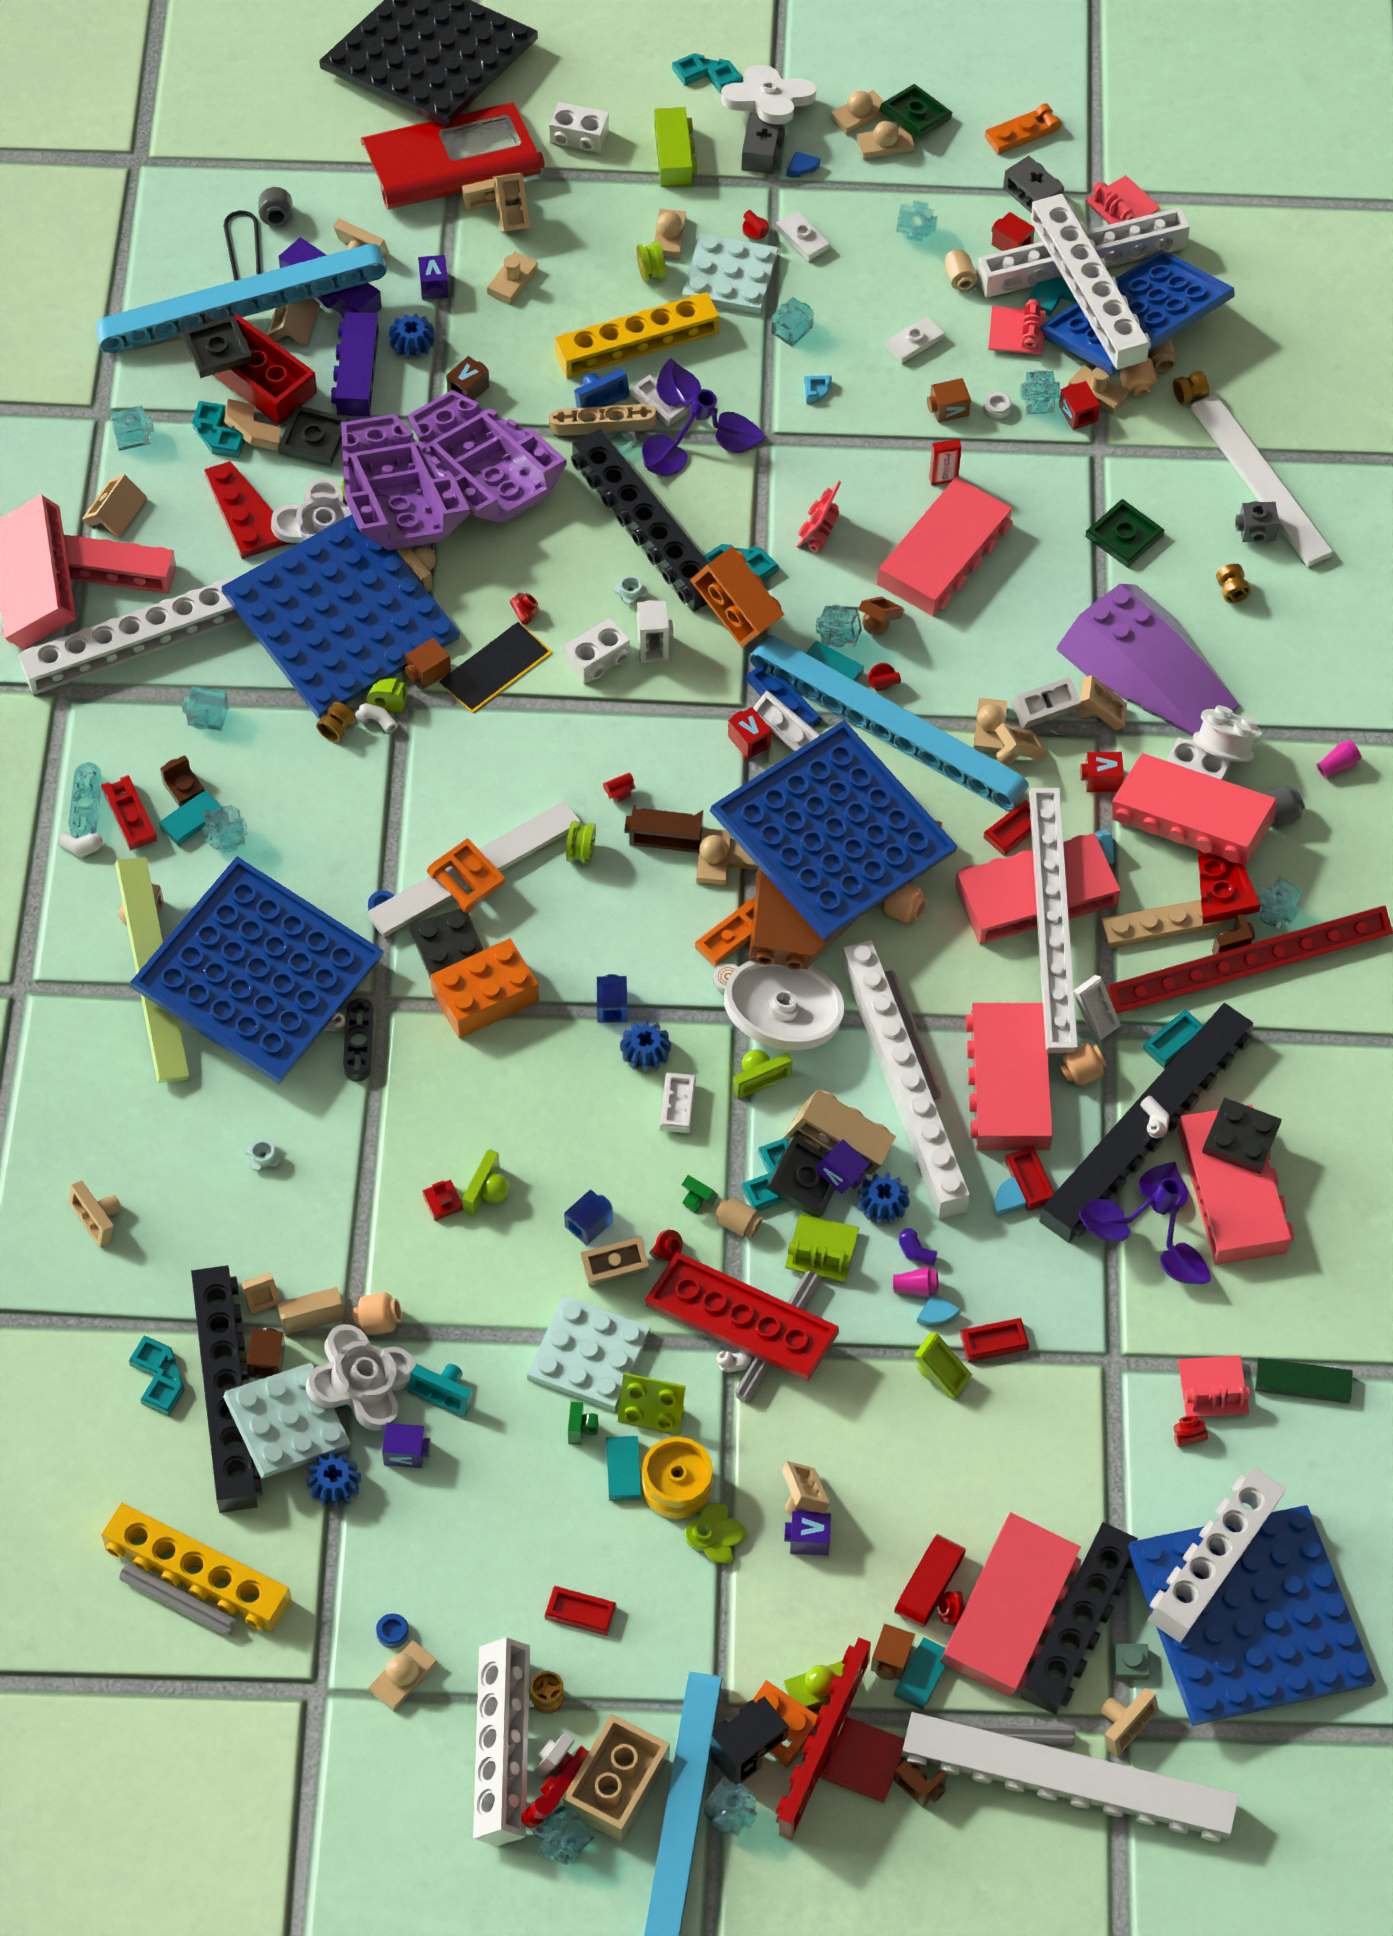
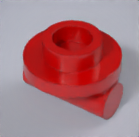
(754, 226)
(524, 607)
(883, 677)
(620, 787)
(667, 1245)
(1189, 1431)
(950, 1607)

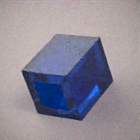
(611, 998)
(589, 1216)

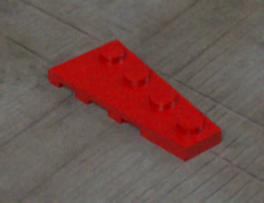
(243, 510)
(1224, 889)

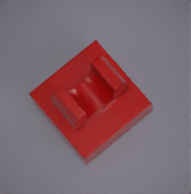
(442, 1199)

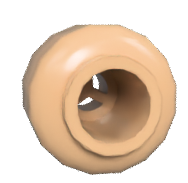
(1139, 377)
(905, 904)
(1084, 1065)
(377, 1313)

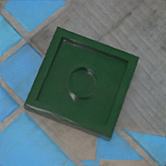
(916, 111)
(1124, 533)

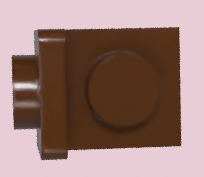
(180, 780)
(1229, 939)
(915, 1783)

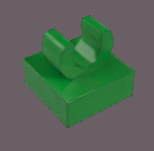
(697, 1193)
(581, 1423)

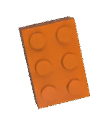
(737, 596)
(484, 988)

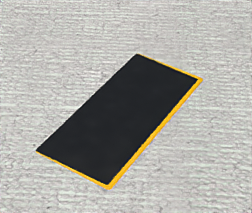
(495, 667)

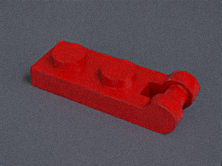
(129, 813)
(554, 1788)

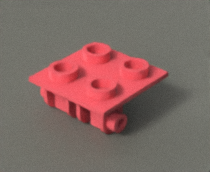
(1121, 201)
(1017, 328)
(822, 520)
(1213, 1386)

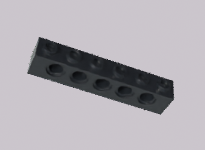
(1040, 1687)

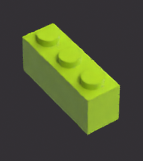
(674, 146)

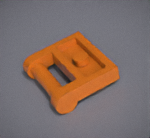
(473, 869)
(798, 1717)

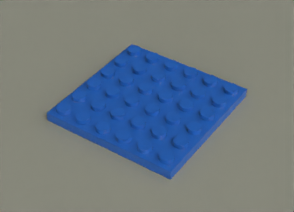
(338, 614)
(833, 829)
(257, 969)
(1271, 1628)

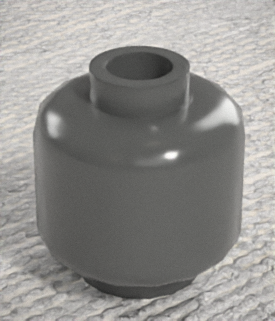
(275, 206)
(1288, 805)

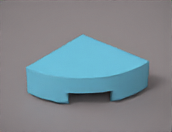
(817, 387)
(1106, 843)
(1009, 1197)
(937, 1312)

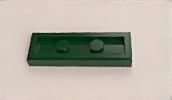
(1303, 1380)

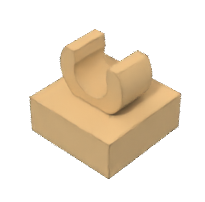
(260, 1293)

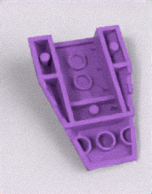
(492, 459)
(396, 486)
(1145, 657)

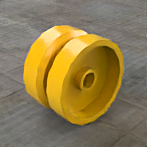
(677, 1478)

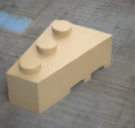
(827, 1121)

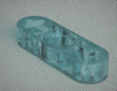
(79, 791)

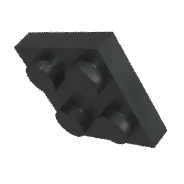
(217, 346)
(312, 435)
(445, 940)
(1242, 1135)
(798, 1181)

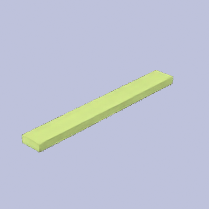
(145, 940)

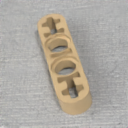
(635, 418)

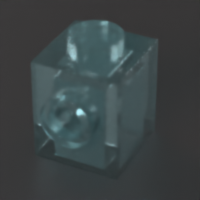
(792, 321)
(131, 428)
(206, 708)

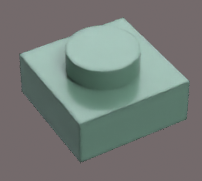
(1131, 1661)

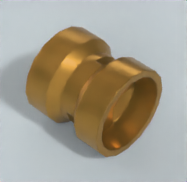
(1191, 387)
(1233, 583)
(336, 721)
(546, 1685)

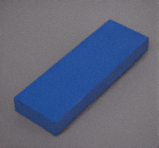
(784, 692)

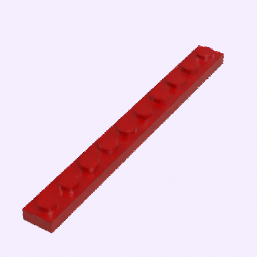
(1249, 959)

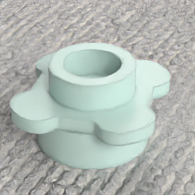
(627, 583)
(259, 1147)

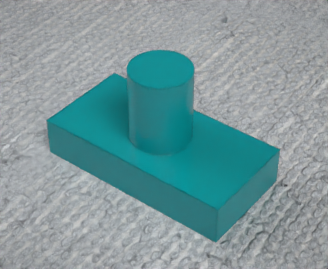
(441, 1389)

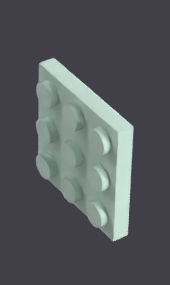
(731, 272)
(588, 1352)
(282, 1423)

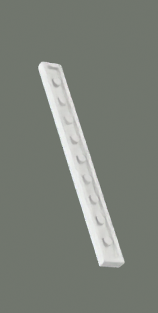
(1053, 921)

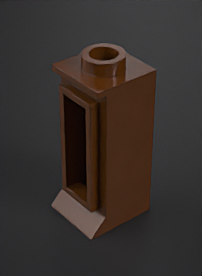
(664, 829)

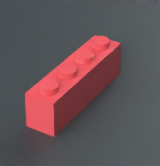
(120, 564)

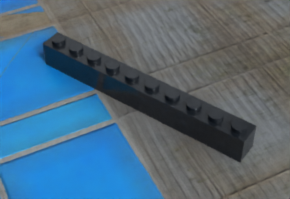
(1128, 1141)

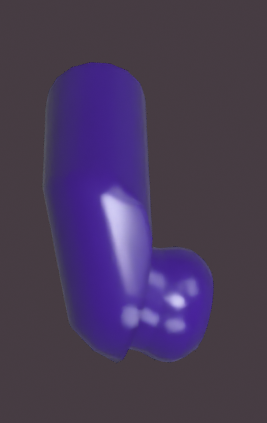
(913, 1250)

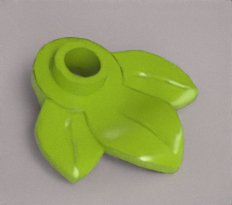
(719, 1531)

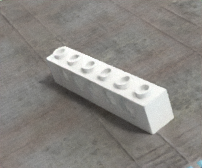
(1178, 1617)
(501, 1741)

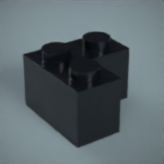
(743, 1741)

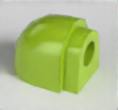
(388, 694)

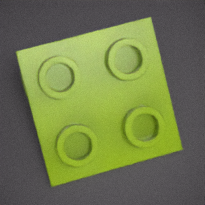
(822, 1247)
(651, 1403)

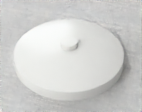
(784, 1005)

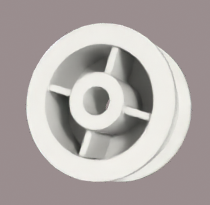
(1227, 734)

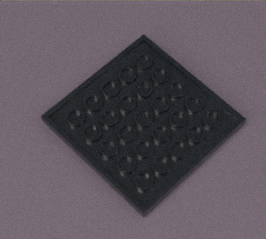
(429, 54)

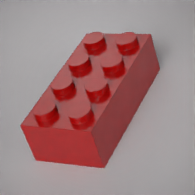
(273, 380)

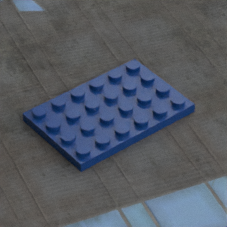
(1163, 295)

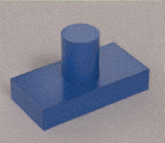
(602, 391)

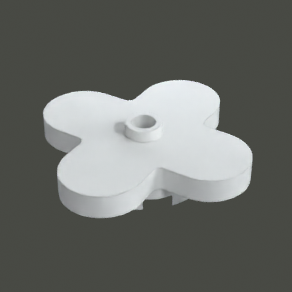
(768, 94)
(320, 510)
(360, 1377)

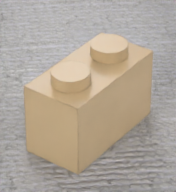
(614, 1261)

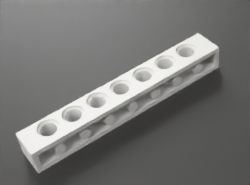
(1114, 243)
(1090, 281)
(122, 643)

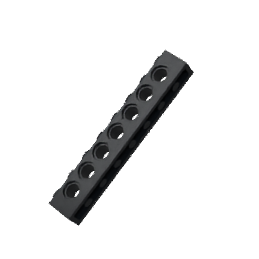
(634, 503)
(209, 1285)

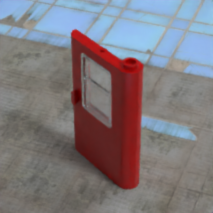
(438, 160)

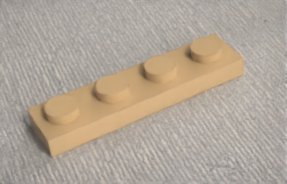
(1155, 924)

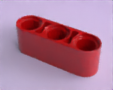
(930, 1580)

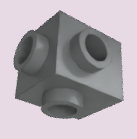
(1258, 521)

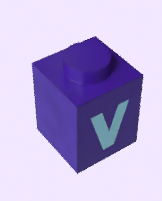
(433, 277)
(843, 1167)
(405, 1445)
(808, 1533)

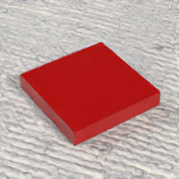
(864, 1759)

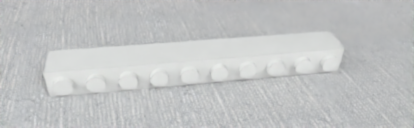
(905, 1080)
(1069, 1776)

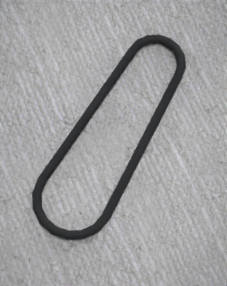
(229, 242)

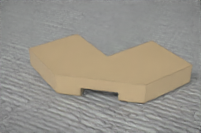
(241, 416)

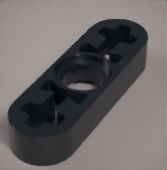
(363, 1050)

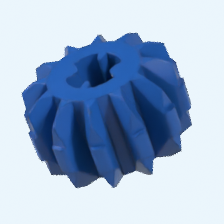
(411, 335)
(656, 1044)
(888, 1208)
(333, 1491)

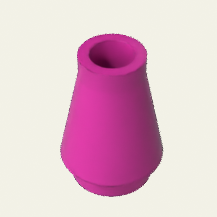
(1341, 758)
(917, 1282)

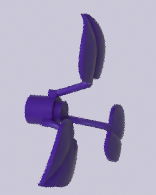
(680, 386)
(1166, 1194)

